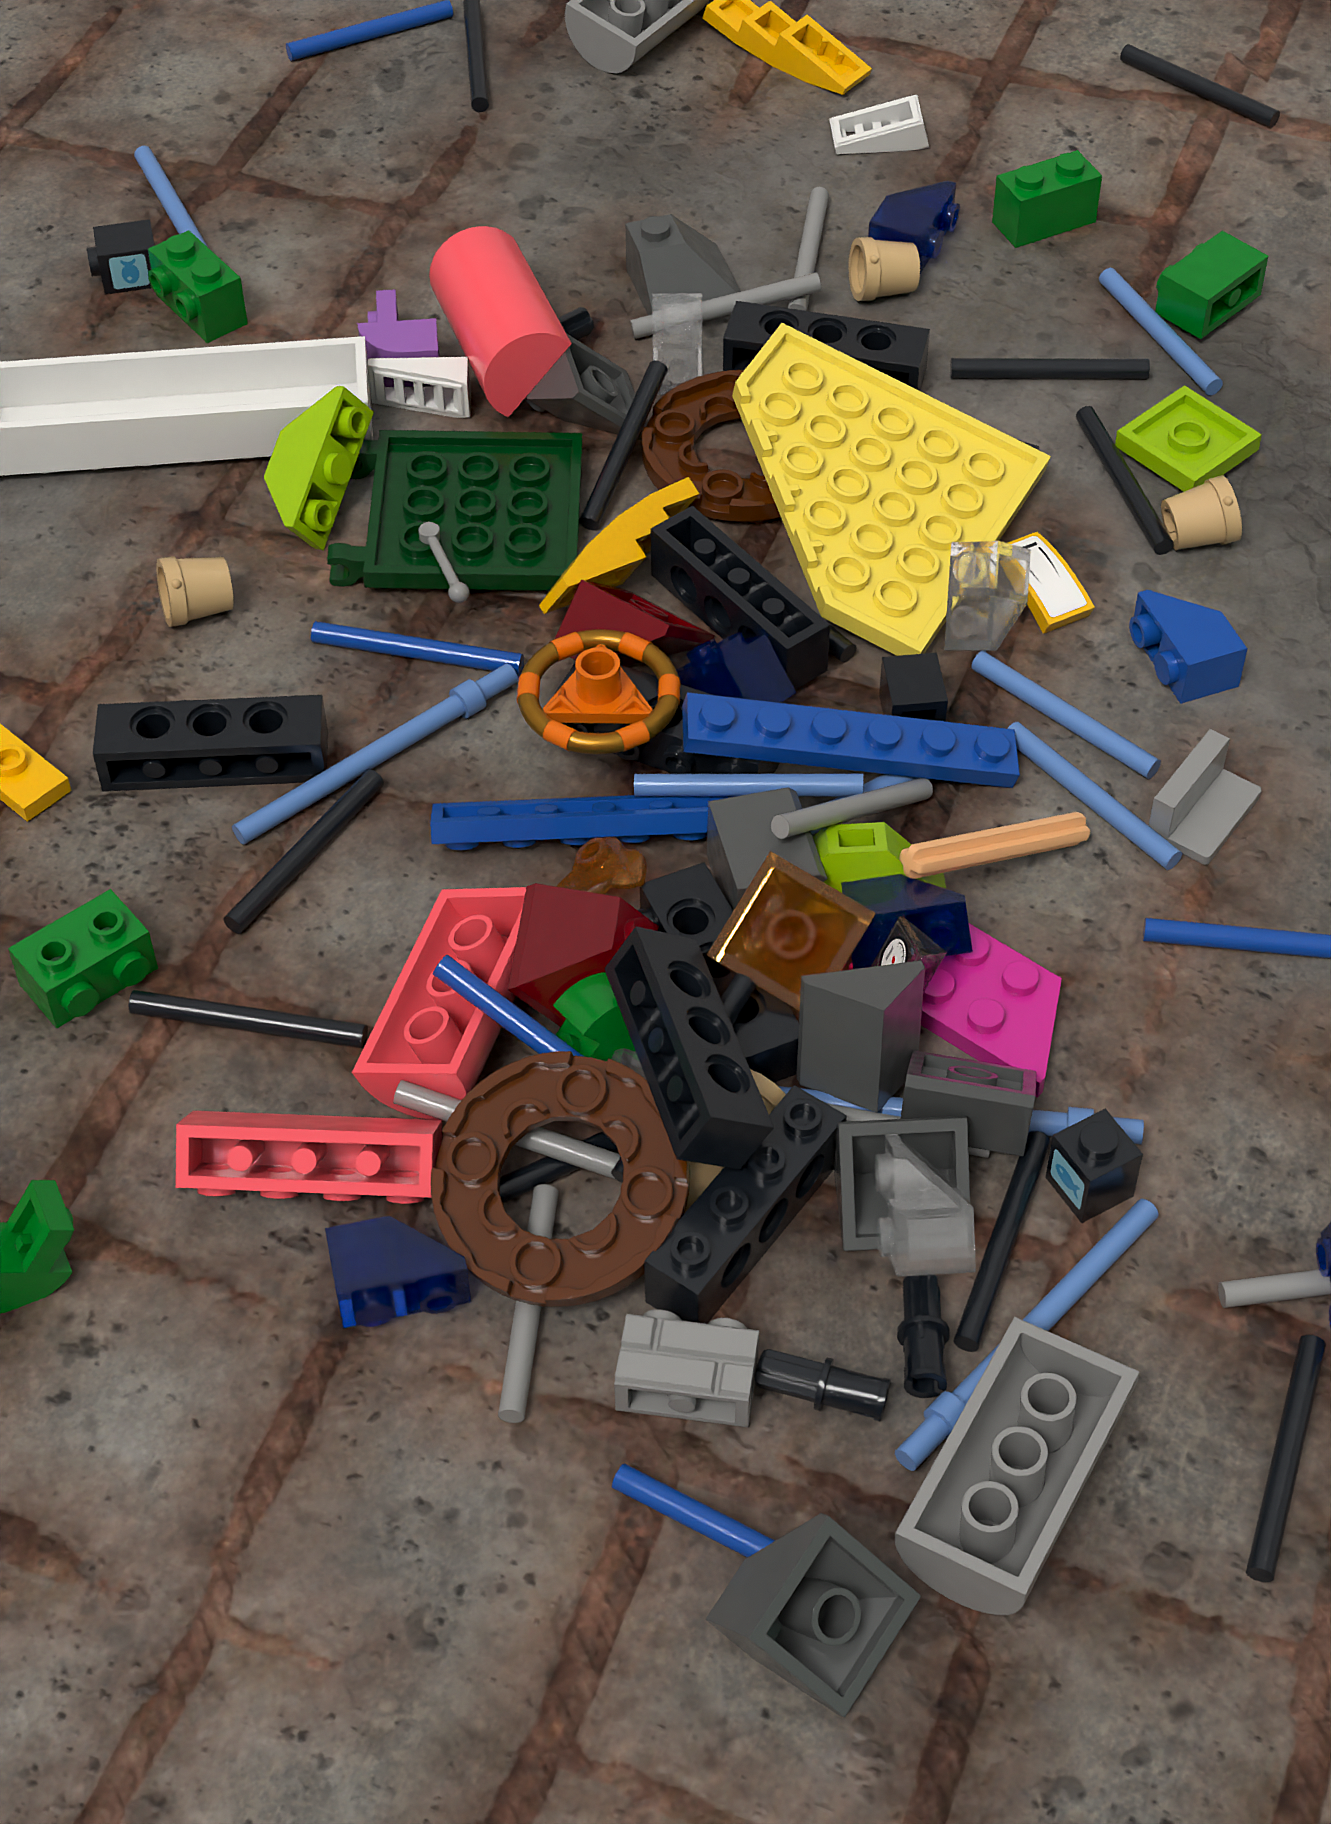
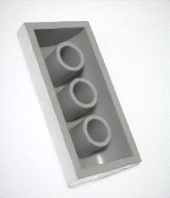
(621, 32)
(1013, 1469)

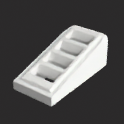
(881, 128)
(446, 397)

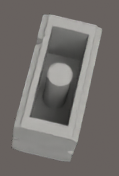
(687, 1368)

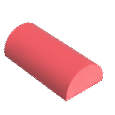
(497, 313)
(427, 1027)

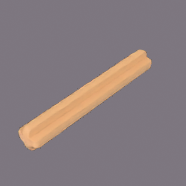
(994, 845)

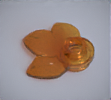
(604, 865)

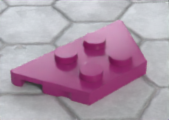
(994, 1005)

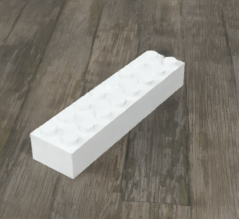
(167, 403)

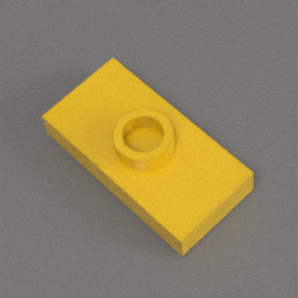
(27, 779)

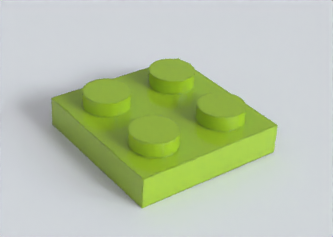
(1187, 439)

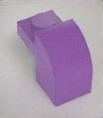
(397, 339)

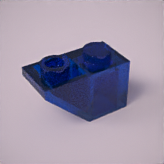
(918, 218)
(737, 669)
(929, 907)
(393, 1272)

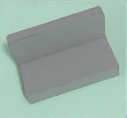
(1203, 801)

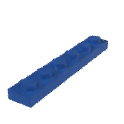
(849, 740)
(568, 819)

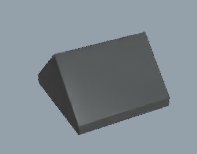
(743, 837)
(860, 1031)
(990, 1095)
(937, 1139)

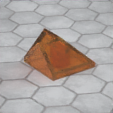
(789, 930)

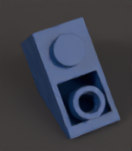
(1188, 644)

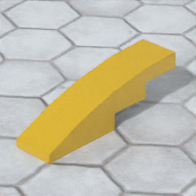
(791, 46)
(621, 544)

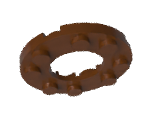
(670, 453)
(502, 1113)

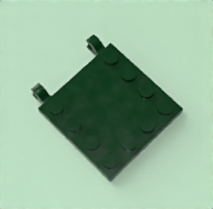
(500, 505)

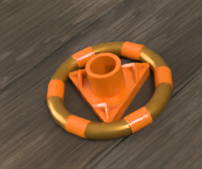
(598, 692)

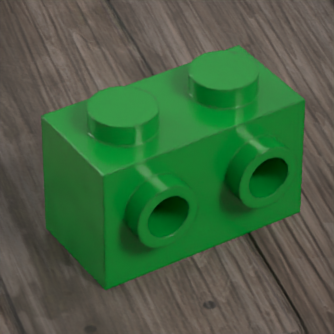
(1046, 198)
(1211, 284)
(197, 286)
(83, 958)

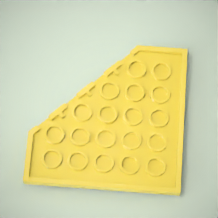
(876, 484)

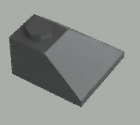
(674, 259)
(585, 390)
(816, 1611)

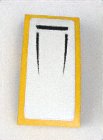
(1053, 589)

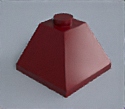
(622, 610)
(566, 939)

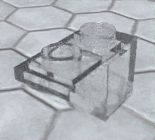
(678, 337)
(985, 593)
(927, 1218)

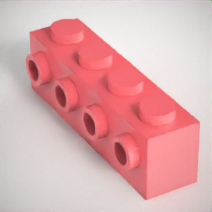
(307, 1155)

